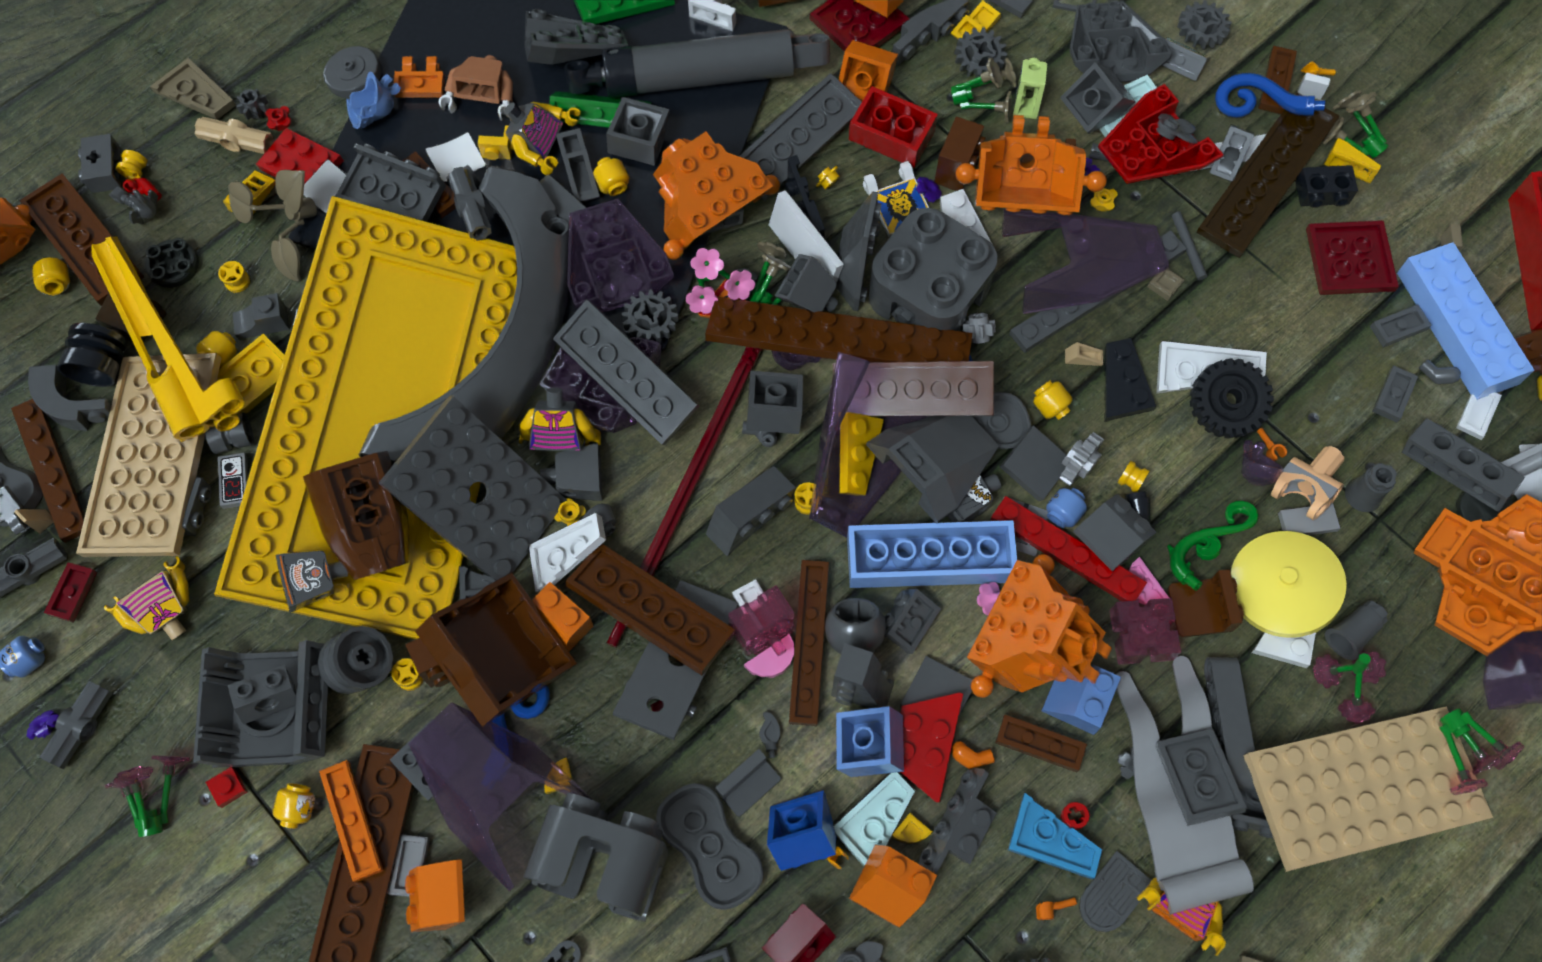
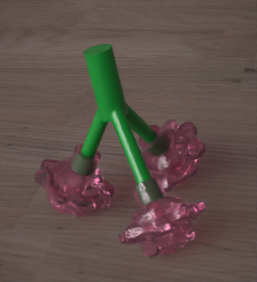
(1366, 668)

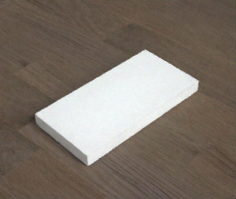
(801, 236)

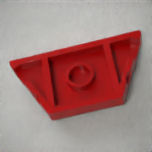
(928, 741)

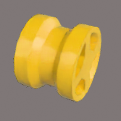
(131, 164)
(234, 270)
(1133, 476)
(805, 492)
(403, 669)

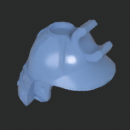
(372, 102)

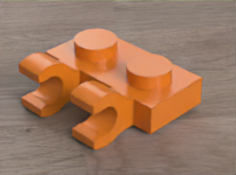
(420, 83)

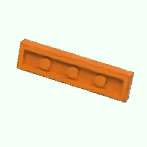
(351, 821)

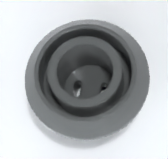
(608, 517)

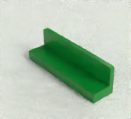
(593, 109)

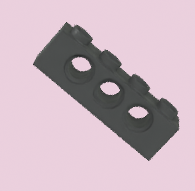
(1463, 464)

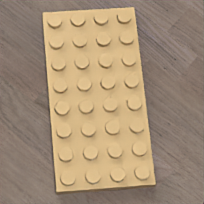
(142, 469)
(1363, 789)

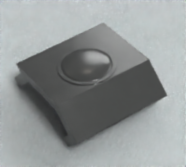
(276, 739)

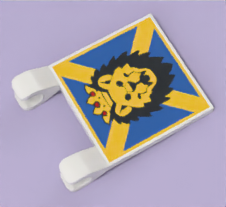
(897, 199)

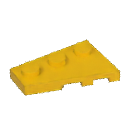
(855, 456)

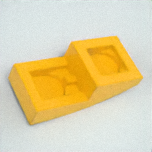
(982, 16)

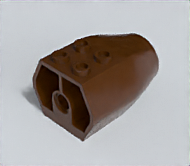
(359, 516)

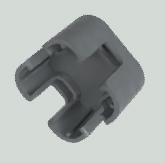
(932, 270)
(578, 832)

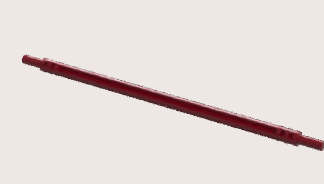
(694, 472)

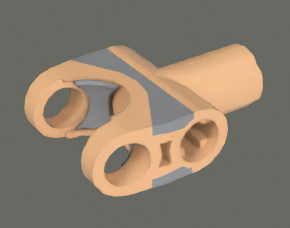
(1312, 480)

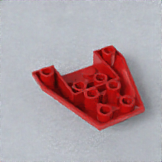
(1143, 153)

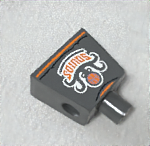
(307, 577)

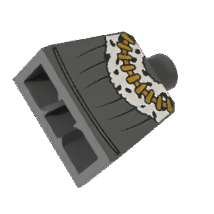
(977, 499)

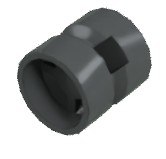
(240, 436)

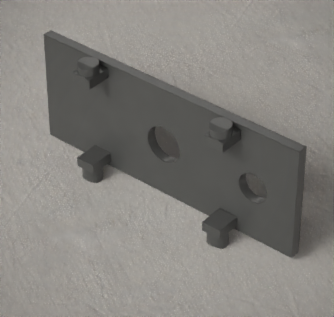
(661, 680)

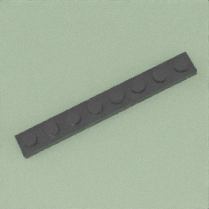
(1050, 322)

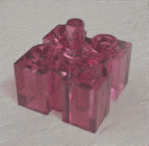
(763, 621)
(1145, 631)

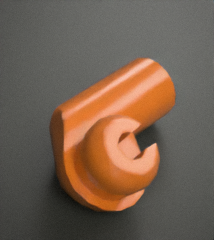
(969, 758)

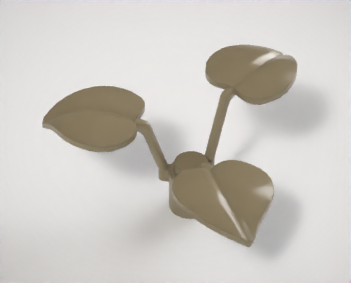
(291, 190)

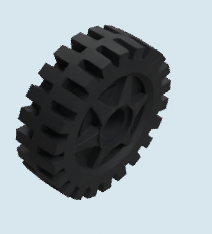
(1247, 386)

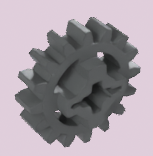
(1204, 24)
(979, 42)
(659, 309)

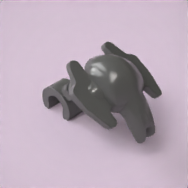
(142, 206)

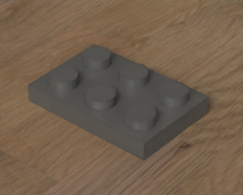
(1200, 777)

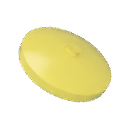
(1288, 584)

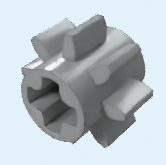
(980, 327)

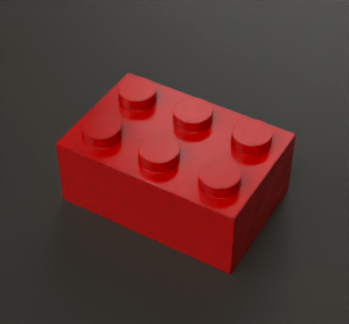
(892, 126)

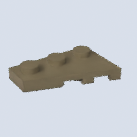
(194, 89)

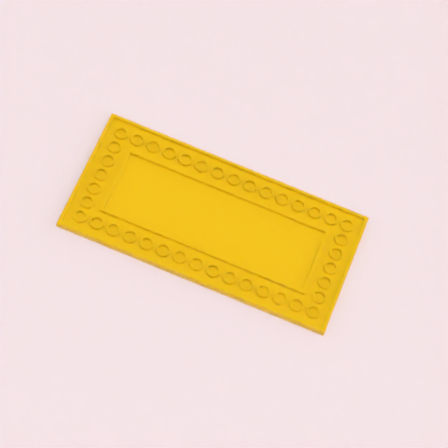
(380, 331)

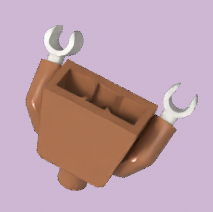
(478, 80)

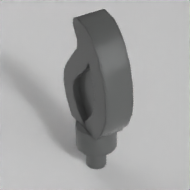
(770, 733)

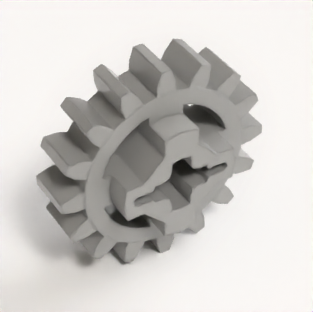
(1081, 458)

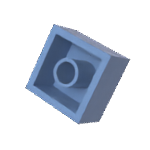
(870, 742)

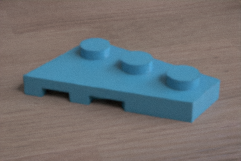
(1051, 841)

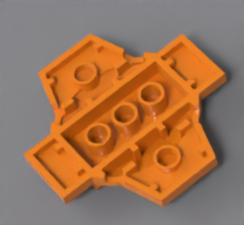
(1488, 574)

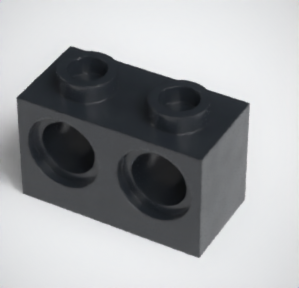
(1326, 186)

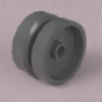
(355, 660)

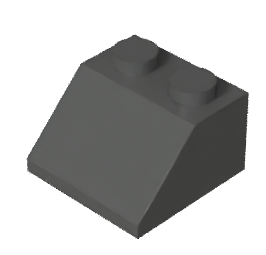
(1097, 98)
(637, 131)
(1115, 532)

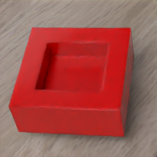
(226, 787)

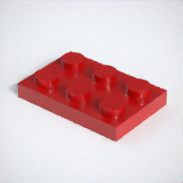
(296, 153)

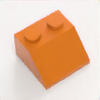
(866, 67)
(562, 615)
(892, 885)
(435, 896)

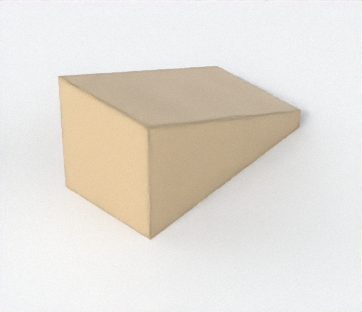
(1083, 355)
(35, 518)

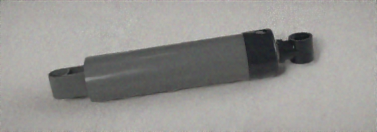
(699, 62)

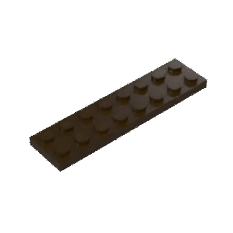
(1265, 179)

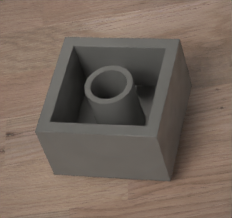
(775, 402)

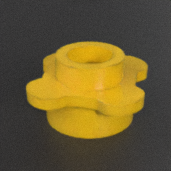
(828, 177)
(1104, 204)
(569, 506)

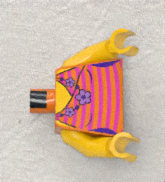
(1195, 922)

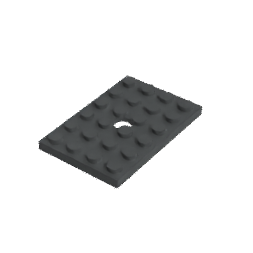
(435, 484)

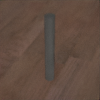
(1189, 244)

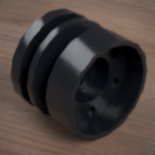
(92, 355)

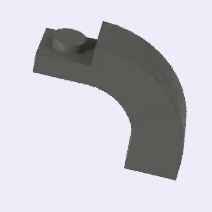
(49, 393)

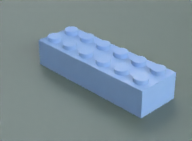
(1465, 321)
(930, 554)

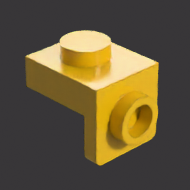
(495, 147)

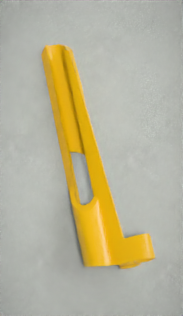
(177, 390)

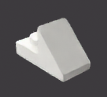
(713, 12)

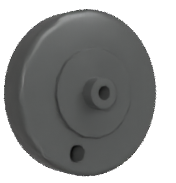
(348, 70)

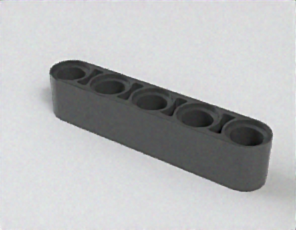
(1230, 715)

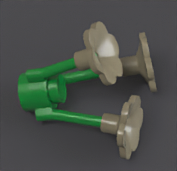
(963, 92)
(1375, 142)
(770, 257)

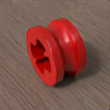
(1078, 807)

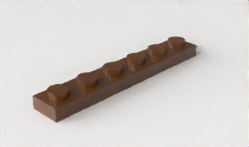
(50, 470)
(809, 643)

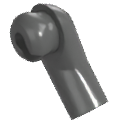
(1443, 375)
(767, 439)

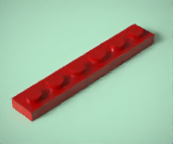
(1068, 551)

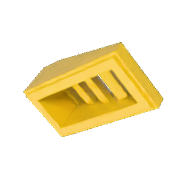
(1345, 154)
(261, 193)

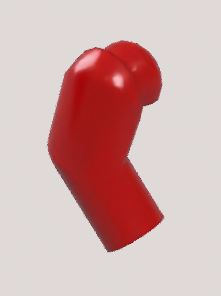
(140, 184)

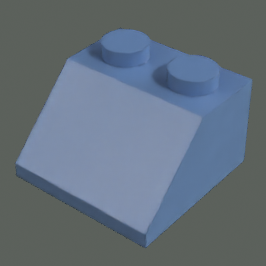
(1082, 703)

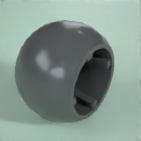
(856, 624)

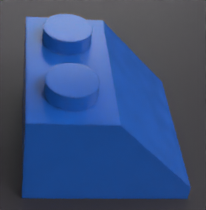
(801, 831)

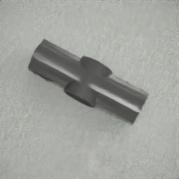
(469, 203)
(35, 563)
(76, 725)

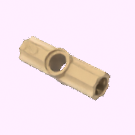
(233, 135)

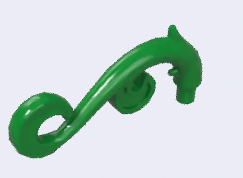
(1209, 537)

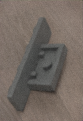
(961, 825)

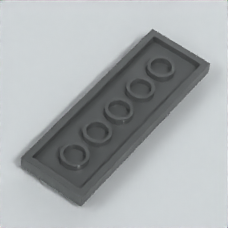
(804, 129)
(626, 372)

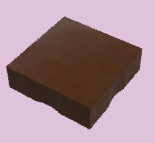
(495, 648)

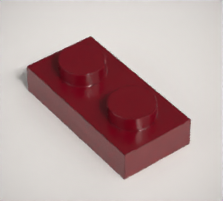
(70, 592)

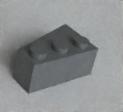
(749, 509)
(860, 679)

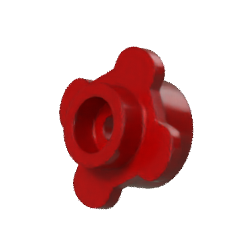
(278, 123)

